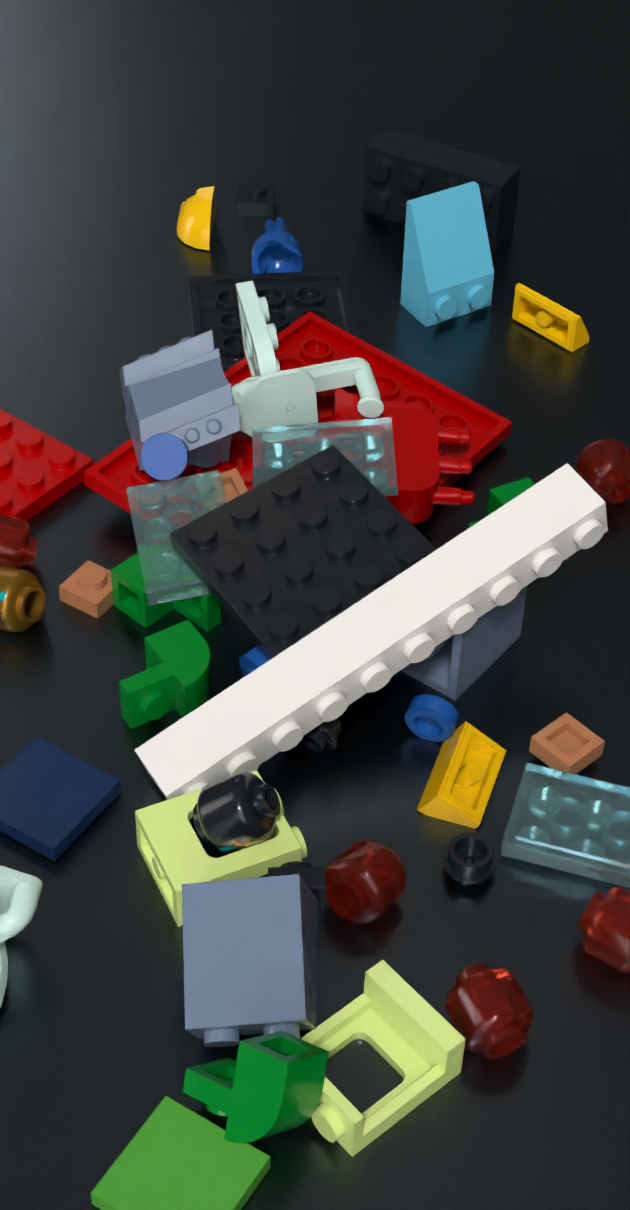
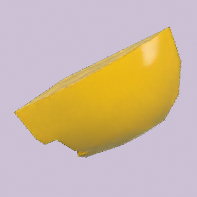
(197, 219)

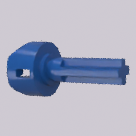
(276, 250)

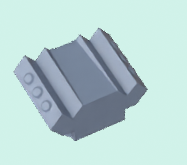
(184, 395)

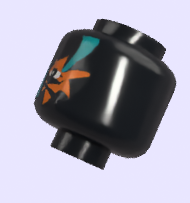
(236, 812)

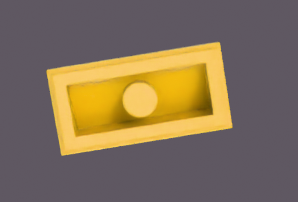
(549, 318)
(462, 777)

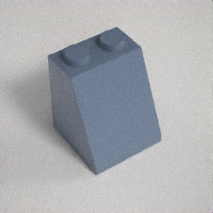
(466, 656)
(249, 958)

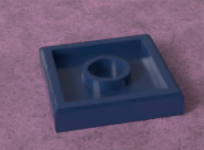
(52, 797)

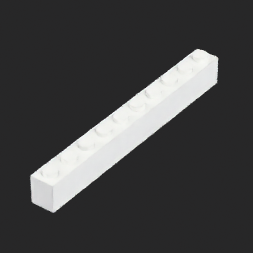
(378, 636)

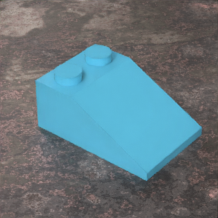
(446, 255)

